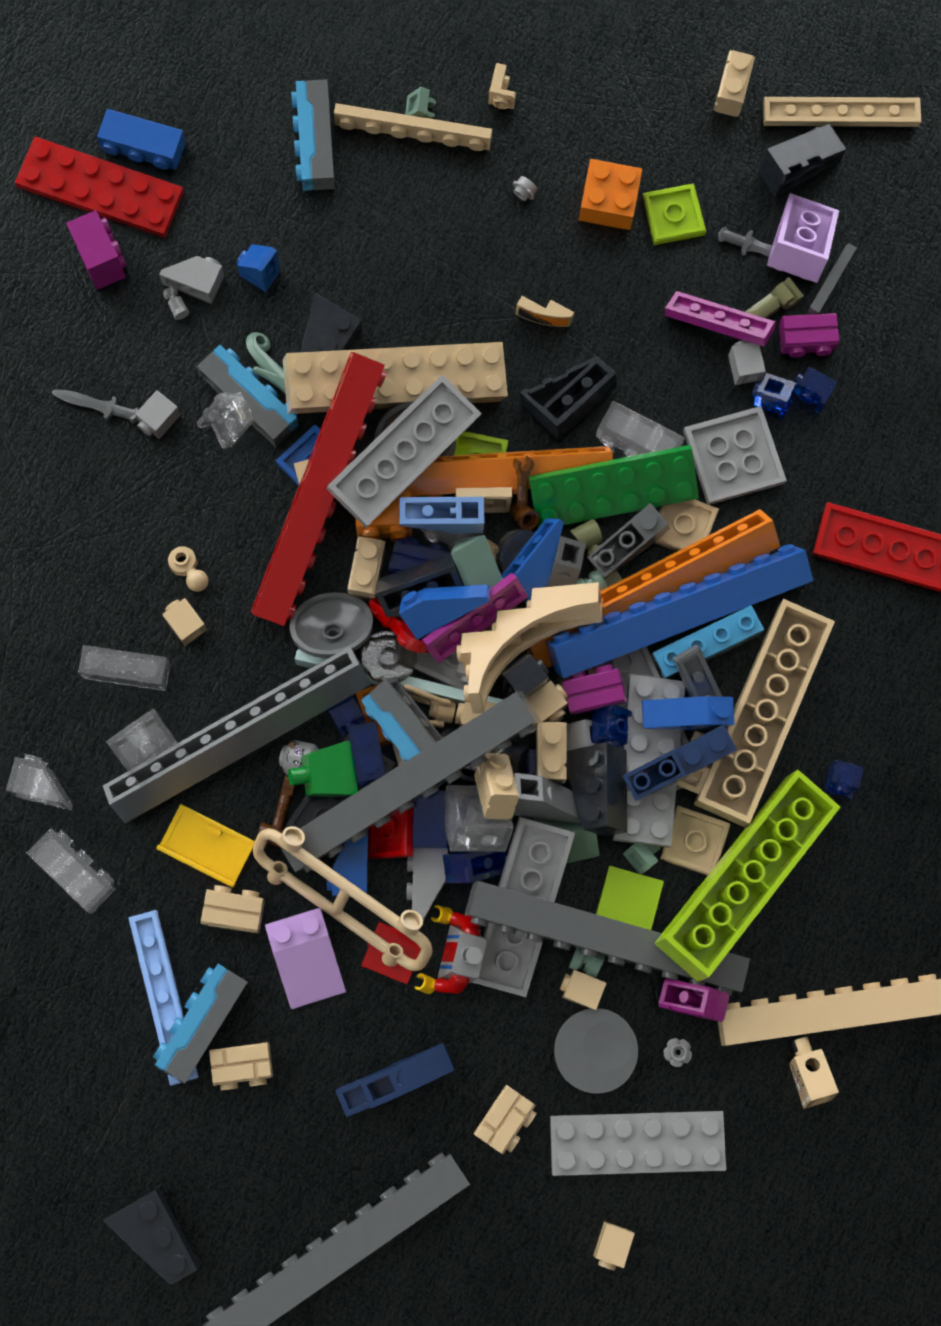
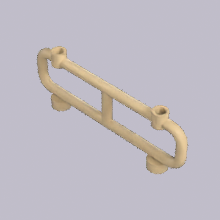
(408, 923)

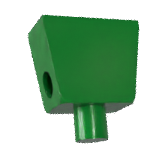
(327, 772)

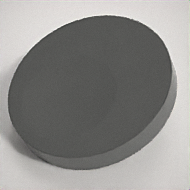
(596, 1050)

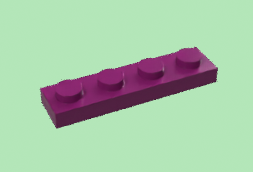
(720, 318)
(503, 596)

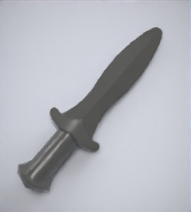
(747, 243)
(108, 408)

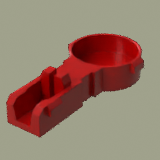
(399, 627)

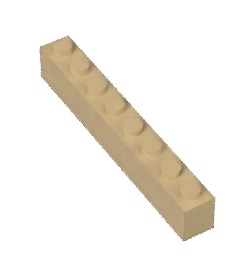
(831, 1012)

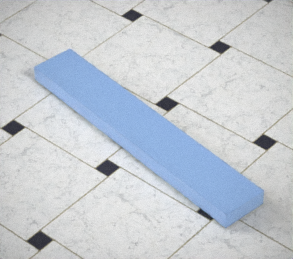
(158, 977)

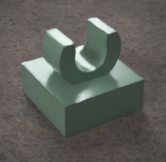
(418, 102)
(641, 856)

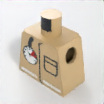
(814, 1086)

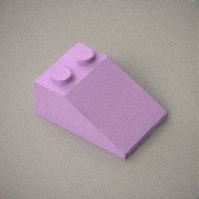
(803, 238)
(305, 958)

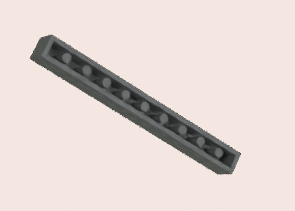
(236, 735)
(417, 778)
(591, 934)
(344, 1248)

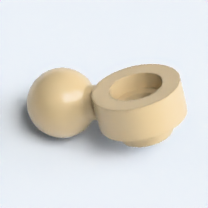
(196, 579)

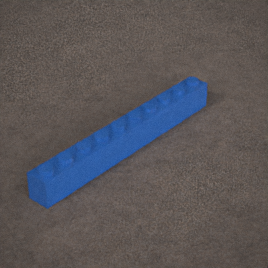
(679, 610)

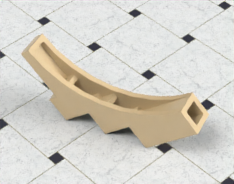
(547, 613)

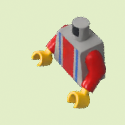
(461, 954)

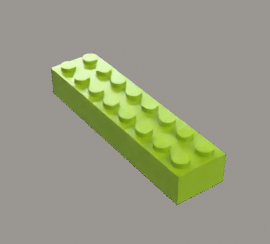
(747, 876)

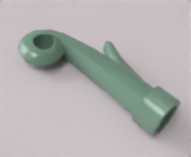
(268, 368)

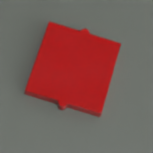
(373, 956)

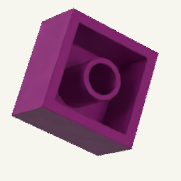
(97, 249)

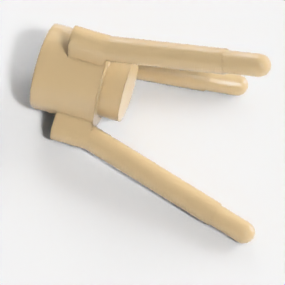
(440, 708)

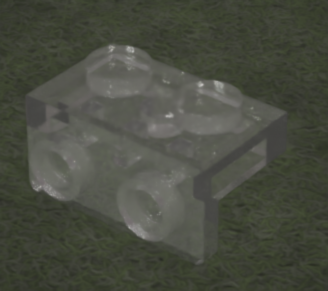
(228, 417)

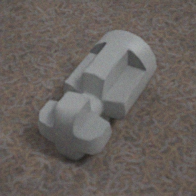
(175, 303)

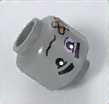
(291, 754)

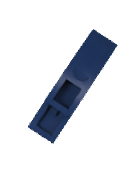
(679, 763)
(395, 1080)

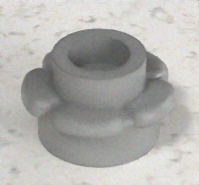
(524, 188)
(672, 1046)

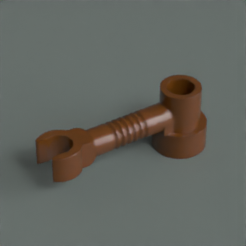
(521, 512)
(279, 819)

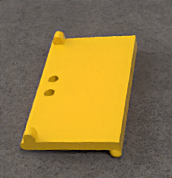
(200, 845)

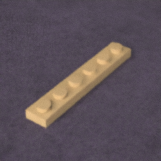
(841, 111)
(411, 126)

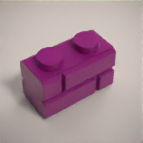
(808, 334)
(595, 690)
(694, 1000)

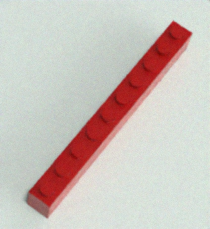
(312, 500)

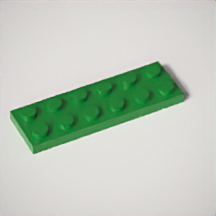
(615, 486)

